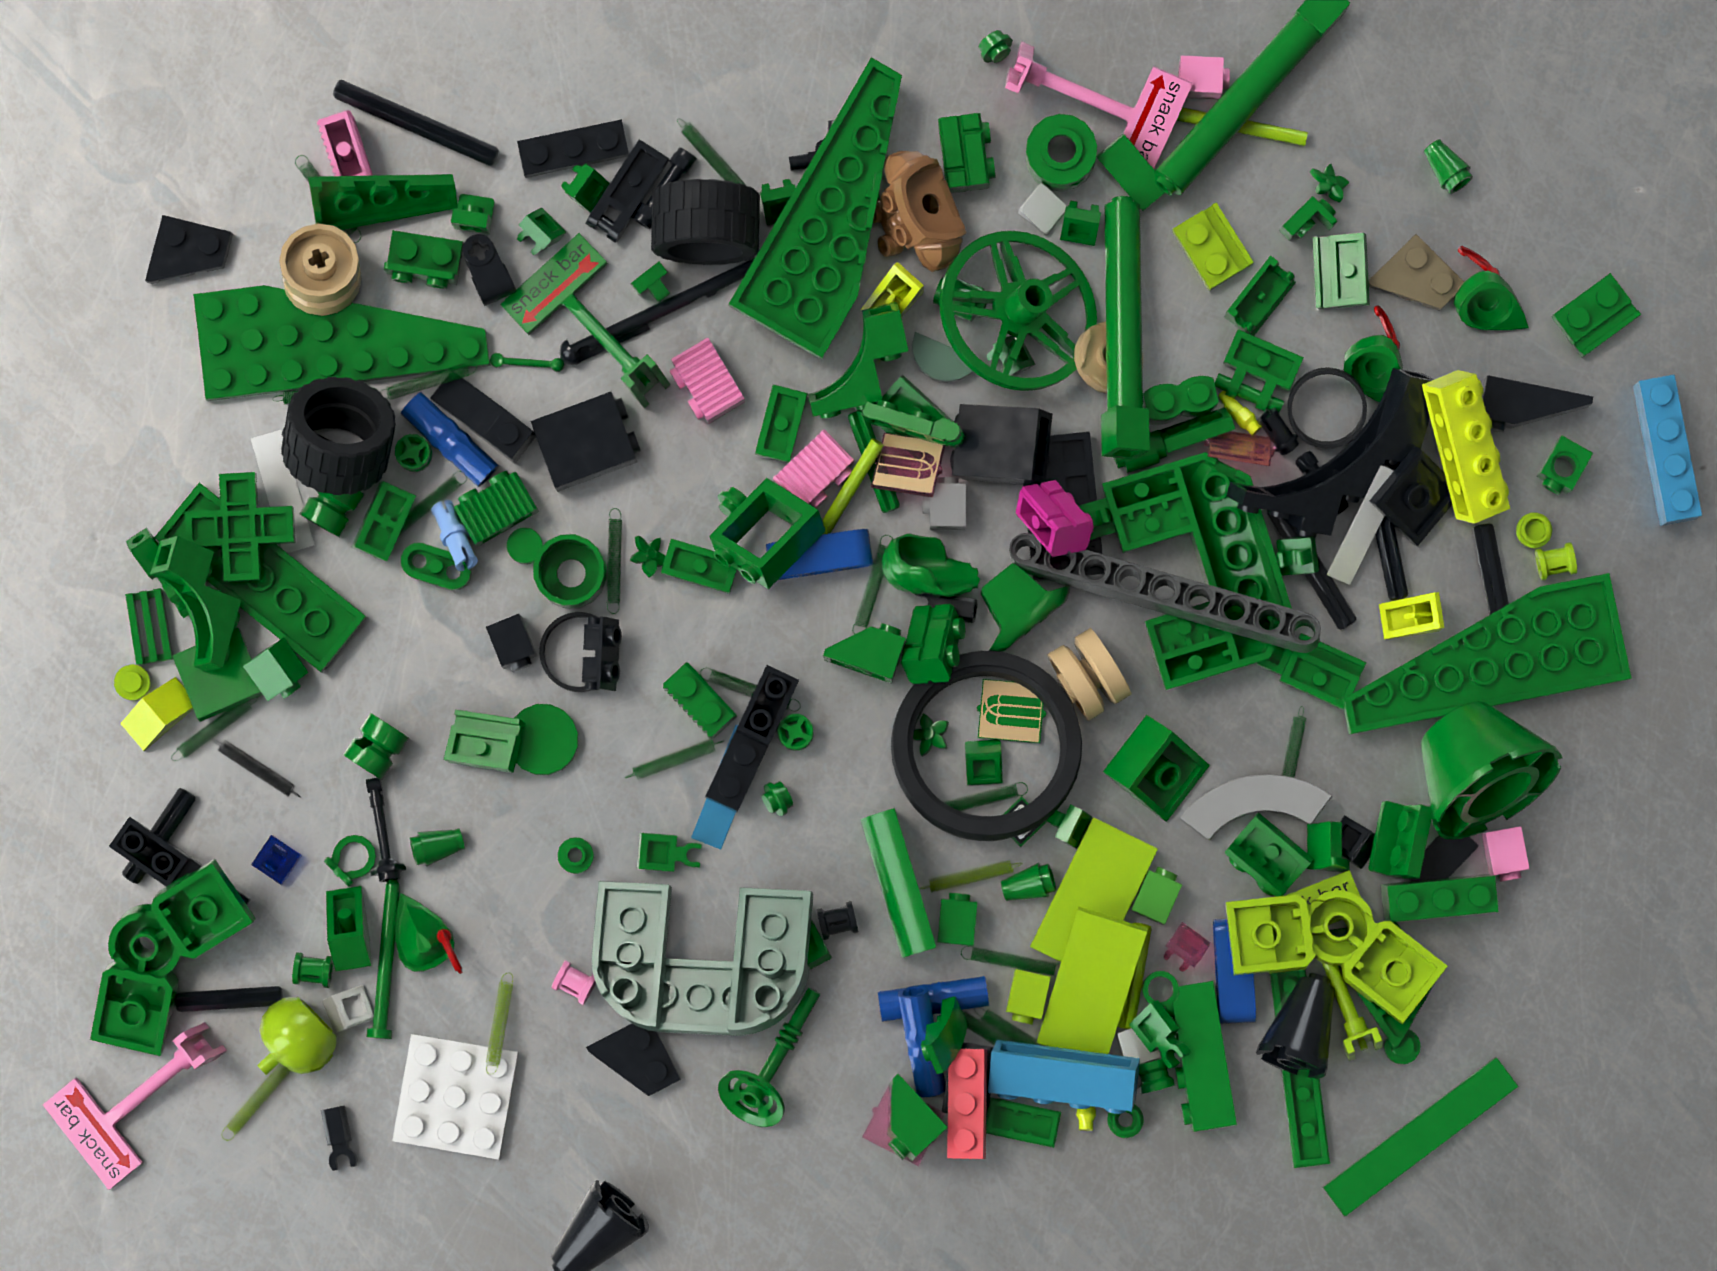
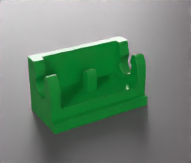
(1260, 297)
(383, 521)

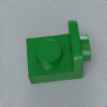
(473, 214)
(1302, 220)

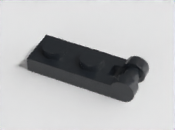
(628, 189)

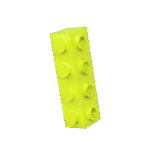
(1466, 446)

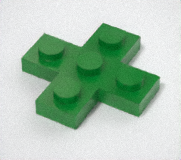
(240, 527)

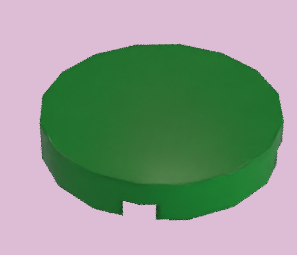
(547, 739)

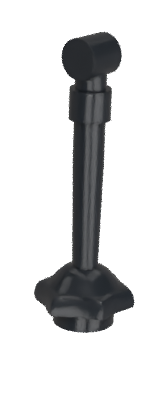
(386, 868)

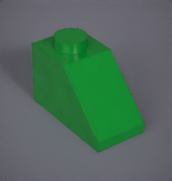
(347, 928)

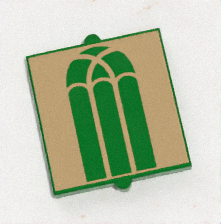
(1009, 712)

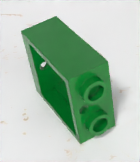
(767, 570)

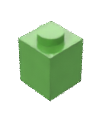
(1157, 895)

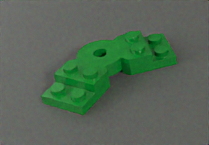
(139, 984)

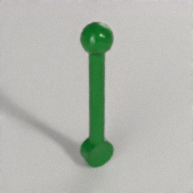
(497, 360)

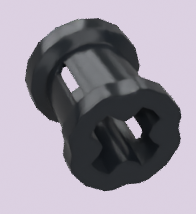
(837, 920)

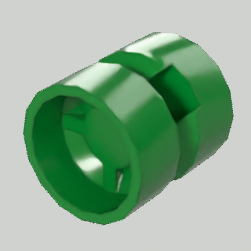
(329, 510)
(376, 746)

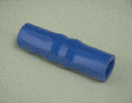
(449, 439)
(969, 993)
(917, 1013)

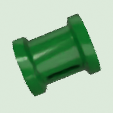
(312, 970)

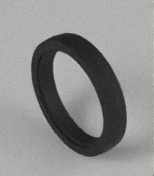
(1001, 826)

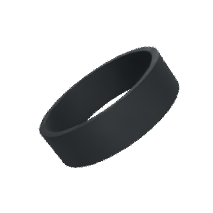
(1327, 444)
(550, 628)

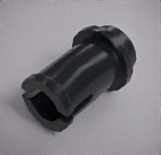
(1278, 432)

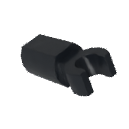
(965, 607)
(338, 1135)

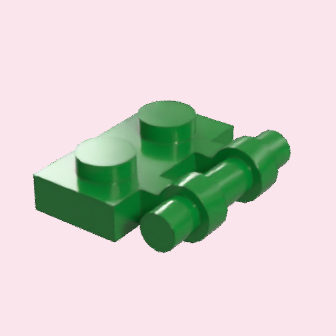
(1263, 361)

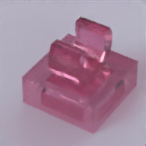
(1187, 945)

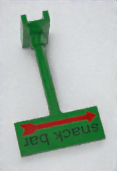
(556, 286)

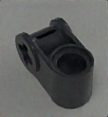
(489, 274)

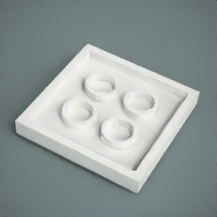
(452, 1099)

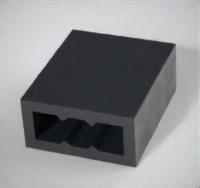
(585, 441)
(1002, 444)

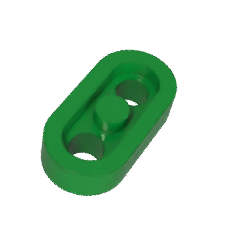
(436, 568)

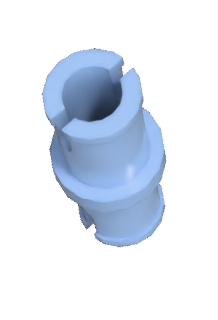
(454, 535)

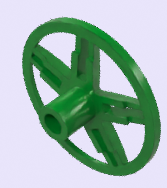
(1019, 307)

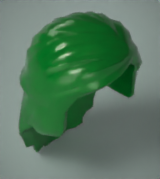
(922, 566)

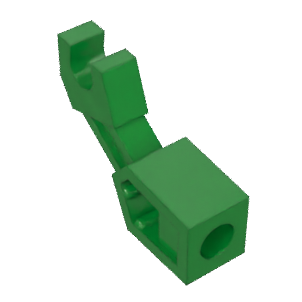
(144, 549)

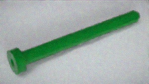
(385, 963)

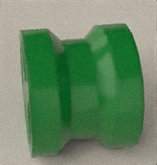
(410, 447)
(791, 729)
(1154, 1076)

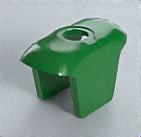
(1018, 604)

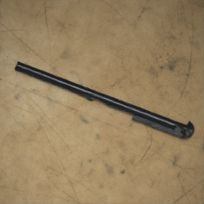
(638, 323)

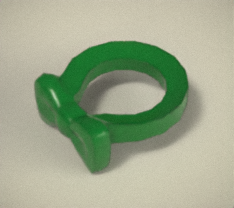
(333, 862)

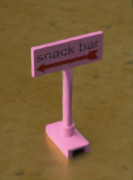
(1147, 122)
(95, 1131)

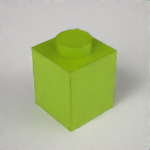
(1027, 996)

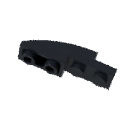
(752, 738)
(154, 854)

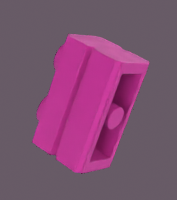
(1054, 518)

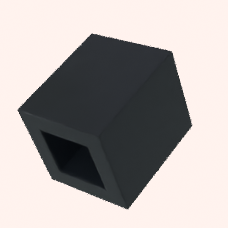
(512, 643)

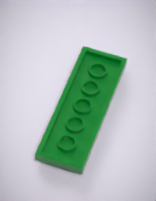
(288, 597)

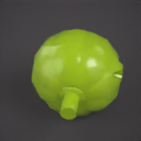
(295, 1037)

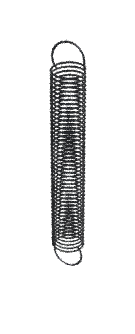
(257, 768)

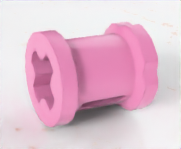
(574, 982)

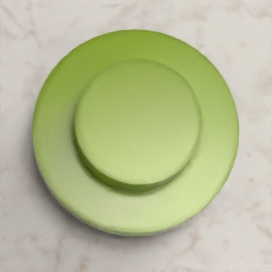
(1534, 530)
(132, 682)

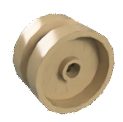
(320, 269)
(1092, 672)

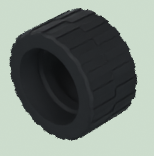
(705, 222)
(332, 465)

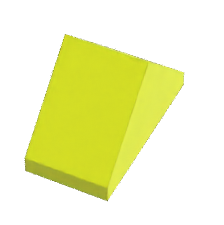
(897, 287)
(1412, 616)
(157, 713)

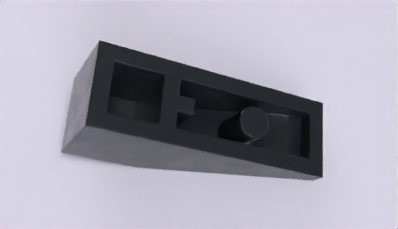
(1521, 403)
(484, 417)

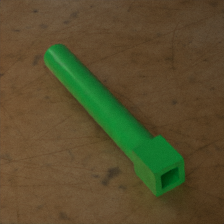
(1248, 93)
(1126, 421)

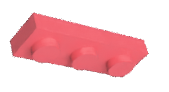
(967, 1105)

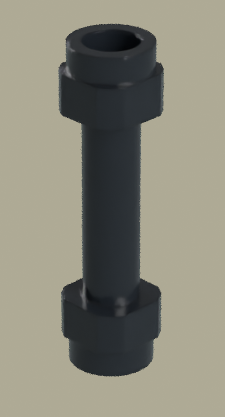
(681, 162)

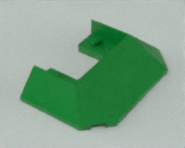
(1230, 551)

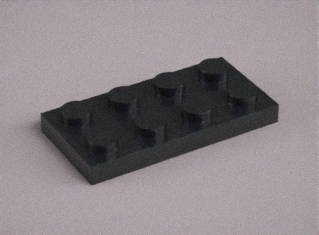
(1072, 467)

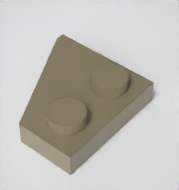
(1418, 276)

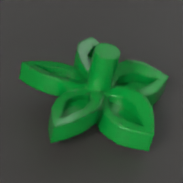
(1329, 183)
(648, 555)
(930, 734)

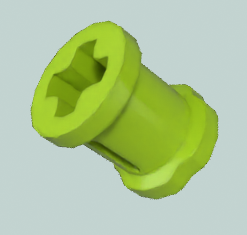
(1556, 561)

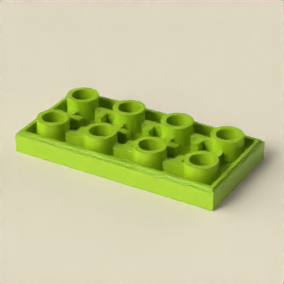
(1099, 878)
(1092, 983)

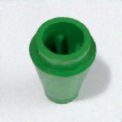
(1447, 166)
(435, 845)
(1029, 883)

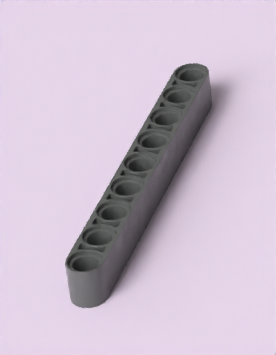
(1176, 606)

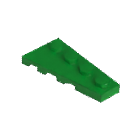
(379, 198)

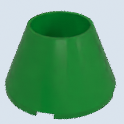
(1483, 768)

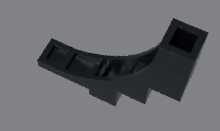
(1387, 438)

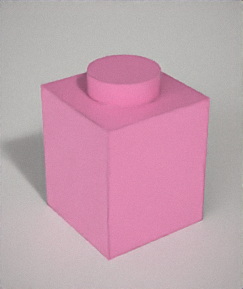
(1206, 75)
(1505, 853)

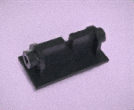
(603, 637)

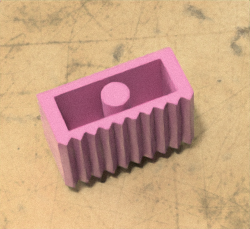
(344, 145)
(707, 381)
(816, 470)

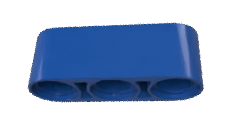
(833, 554)
(1234, 993)

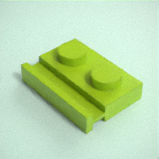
(1212, 246)

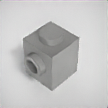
(947, 505)

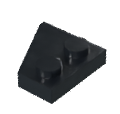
(186, 249)
(637, 1057)

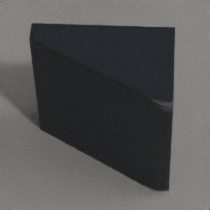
(1356, 842)

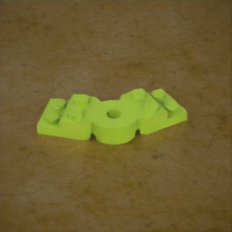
(1373, 957)

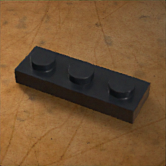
(573, 148)

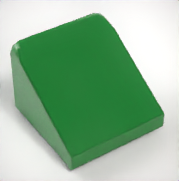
(983, 762)

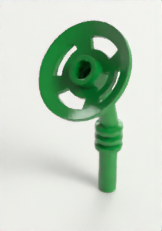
(759, 1085)

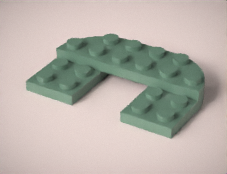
(701, 994)

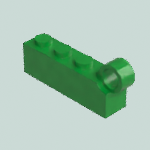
(1205, 1068)

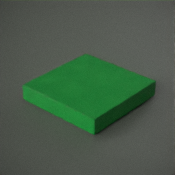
(220, 688)

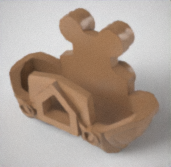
(906, 222)

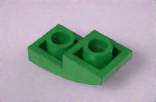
(945, 1036)

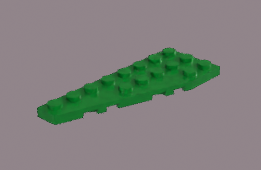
(818, 246)
(265, 345)
(1532, 648)

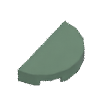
(938, 360)

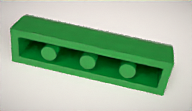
(898, 883)

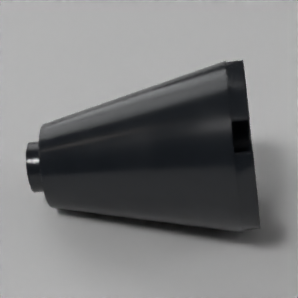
(1302, 1029)
(598, 1229)

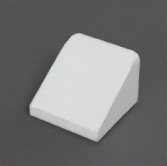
(1042, 209)
(348, 1009)
(1133, 1047)

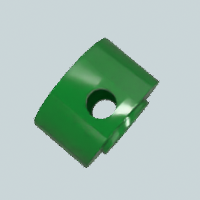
(1055, 174)
(567, 548)

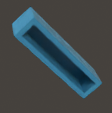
(1667, 450)
(1063, 1076)

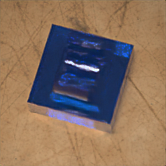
(276, 859)

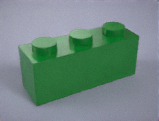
(1439, 898)

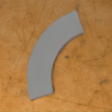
(1252, 795)

